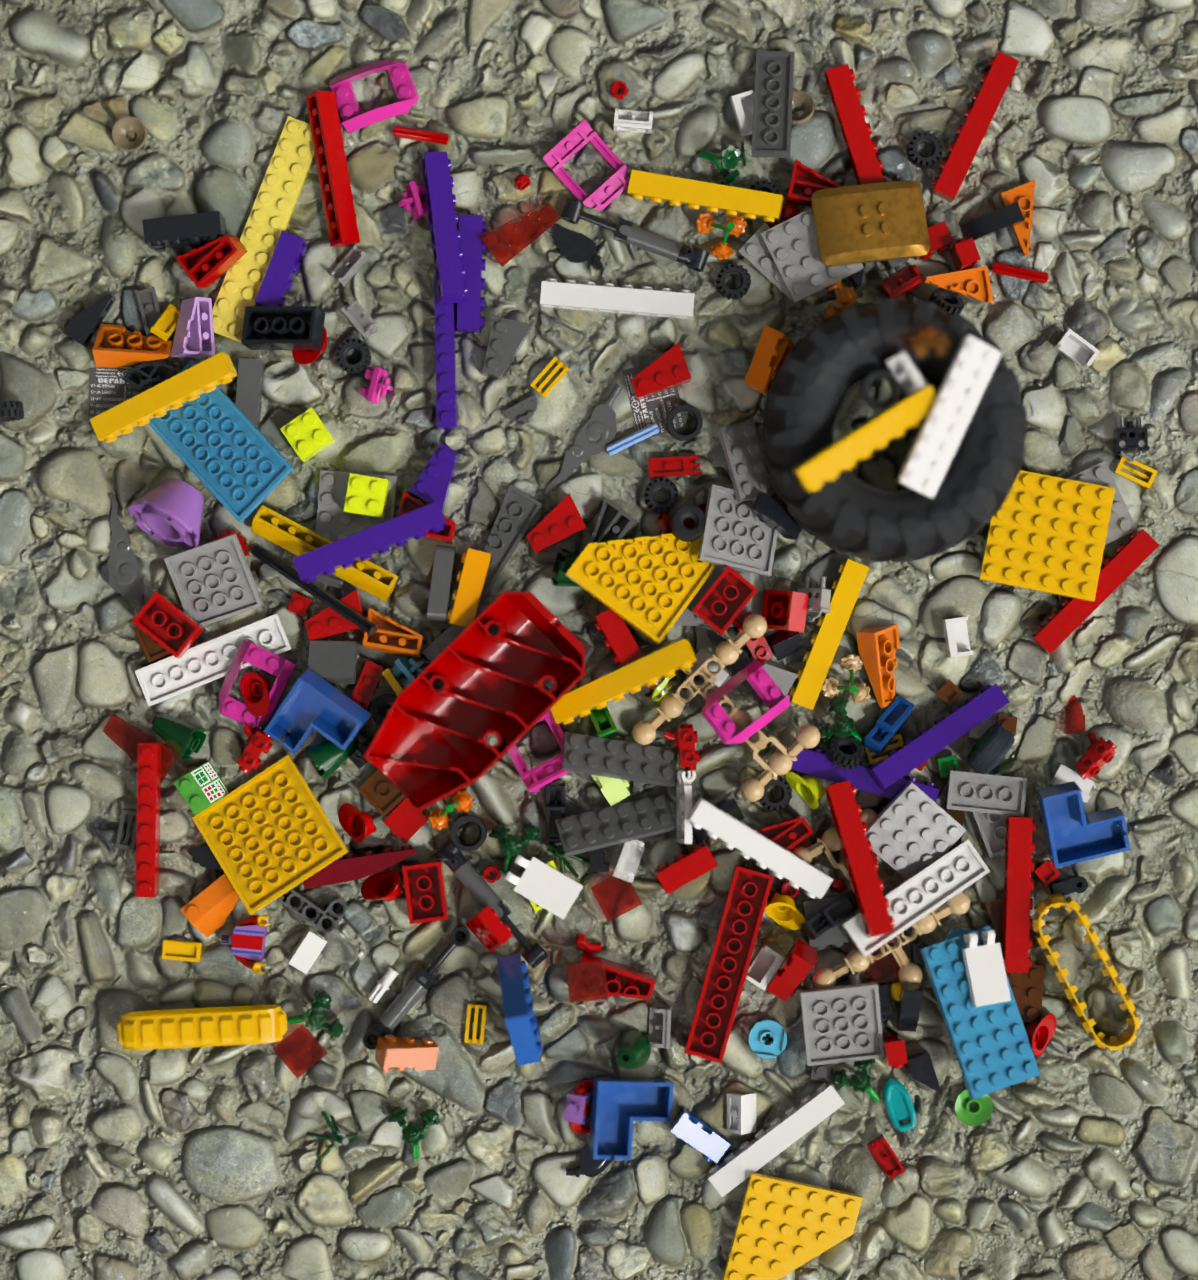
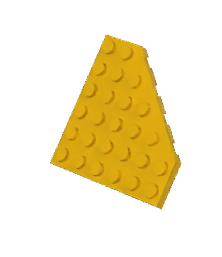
(643, 579)
(787, 1226)

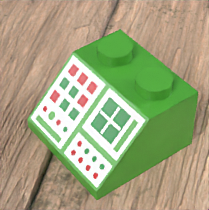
(201, 787)

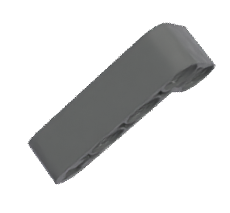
(441, 584)
(316, 921)

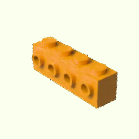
(470, 587)

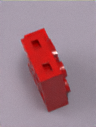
(489, 929)

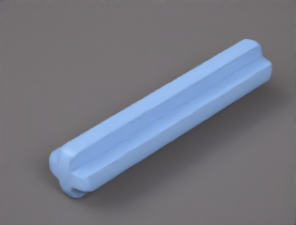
(632, 439)

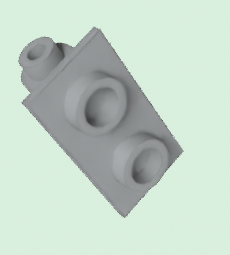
(363, 323)

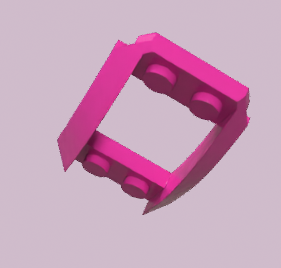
(348, 104)
(570, 145)
(264, 660)
(766, 689)
(548, 770)

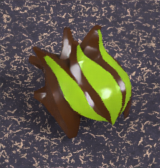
(662, 688)

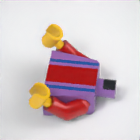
(249, 941)
(579, 1107)

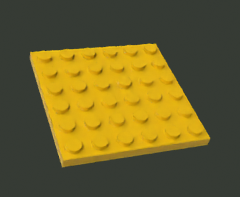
(1049, 536)
(270, 834)

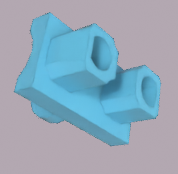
(409, 667)

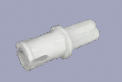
(382, 985)

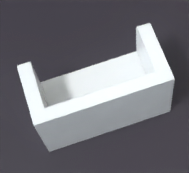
(743, 110)
(1077, 349)
(957, 637)
(764, 967)

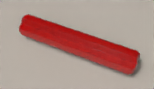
(420, 135)
(1020, 272)

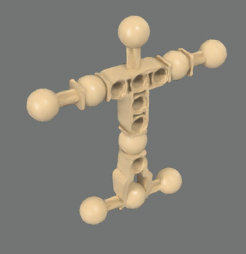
(726, 654)
(854, 961)

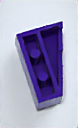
(436, 477)

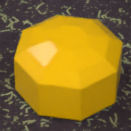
(895, 990)

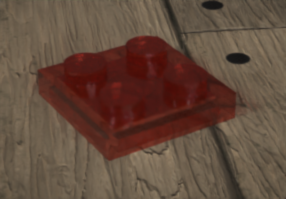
(615, 897)
(884, 969)
(587, 980)
(300, 1051)

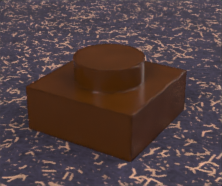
(949, 692)
(1008, 722)

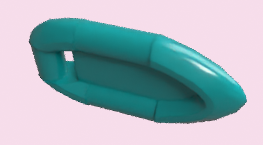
(898, 1105)

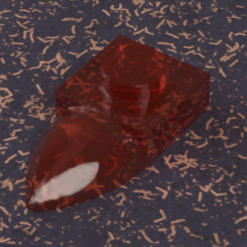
(1074, 717)

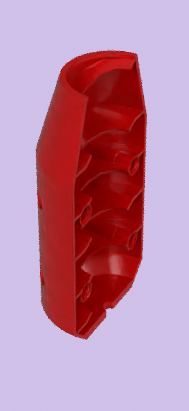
(491, 687)

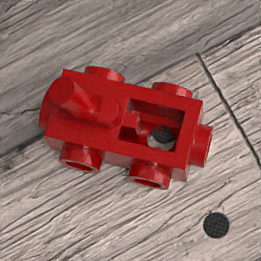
(685, 741)
(256, 745)
(1097, 755)

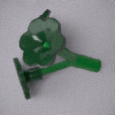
(729, 158)

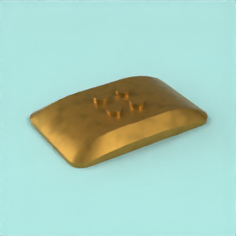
(870, 223)

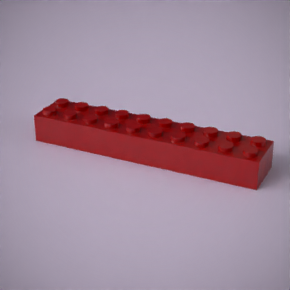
(728, 963)

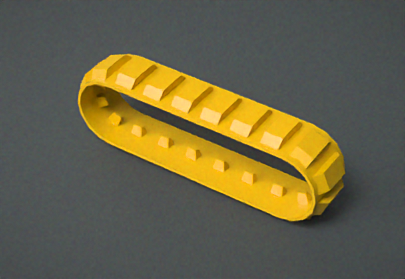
(201, 1027)
(1113, 1043)

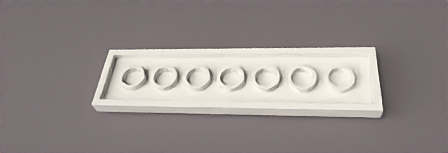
(949, 416)
(208, 660)
(922, 894)

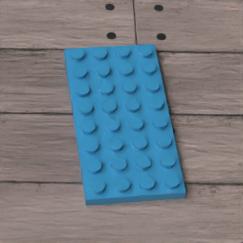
(223, 450)
(985, 1039)

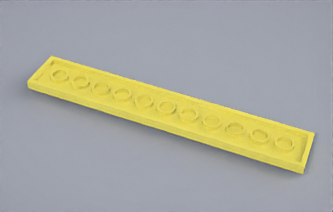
(264, 226)

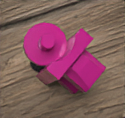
(412, 201)
(378, 385)

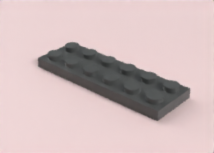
(773, 104)
(619, 759)
(615, 824)

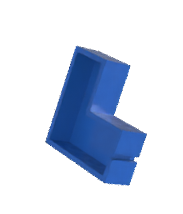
(316, 706)
(1076, 835)
(519, 1009)
(618, 1104)

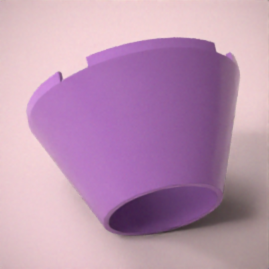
(170, 513)

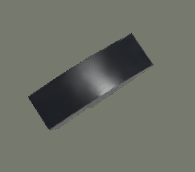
(993, 222)
(776, 516)
(554, 809)
(830, 915)
(909, 1007)

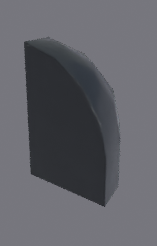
(784, 643)

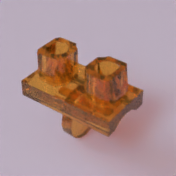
(929, 339)

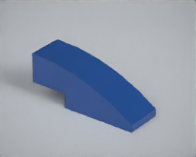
(888, 725)

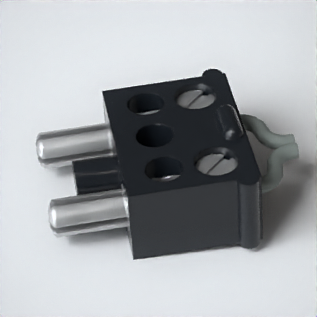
(1128, 444)

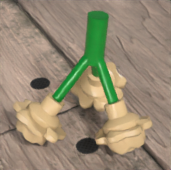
(858, 692)

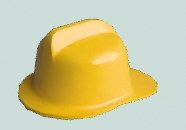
(784, 912)

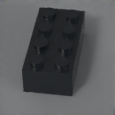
(183, 230)
(283, 328)

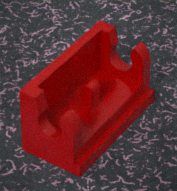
(902, 282)
(885, 1157)

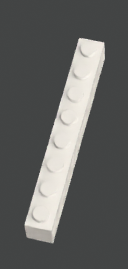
(617, 299)
(760, 848)
(775, 1139)

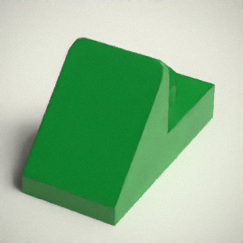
(602, 722)

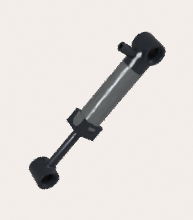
(628, 233)
(485, 896)
(412, 992)

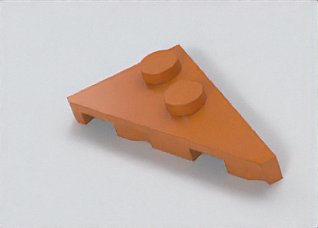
(1024, 196)
(969, 283)

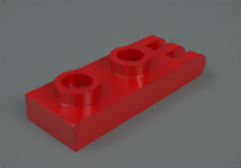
(673, 466)
(757, 646)
(367, 684)

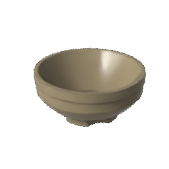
(802, 101)
(123, 127)

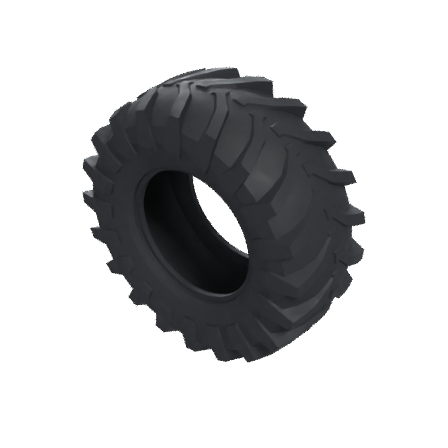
(851, 513)

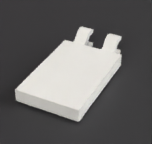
(684, 806)
(545, 886)
(985, 970)

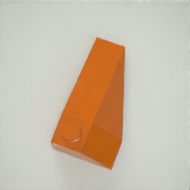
(120, 347)
(878, 650)
(212, 906)

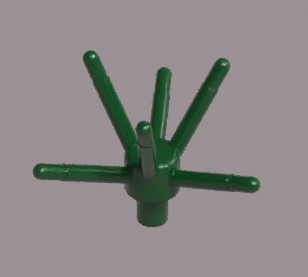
(558, 851)
(336, 1137)

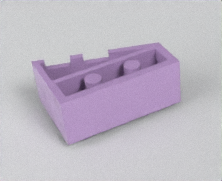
(194, 329)

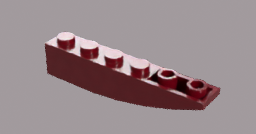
(357, 867)

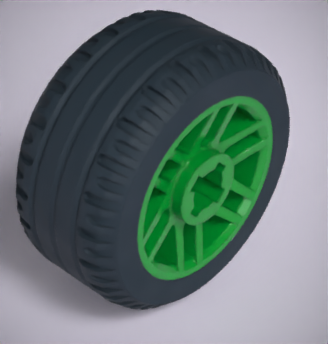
(990, 749)

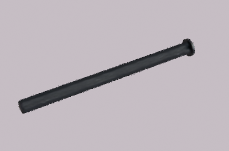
(316, 591)

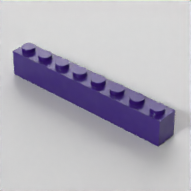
(443, 227)
(445, 364)
(369, 541)
(938, 737)
(818, 765)

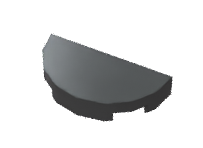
(522, 410)

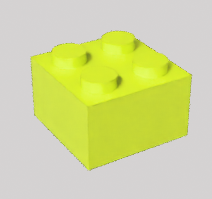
(307, 435)
(366, 496)

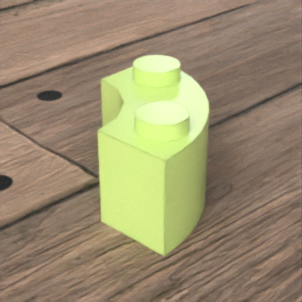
(612, 788)

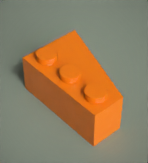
(767, 359)

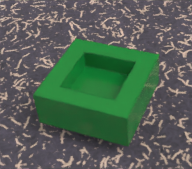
(947, 763)

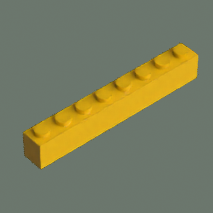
(705, 195)
(164, 397)
(865, 438)
(301, 540)
(829, 634)
(622, 681)

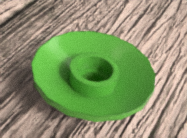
(975, 1116)

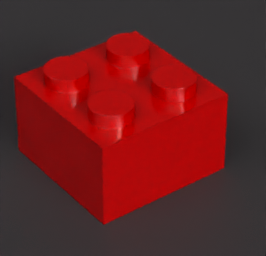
(785, 610)

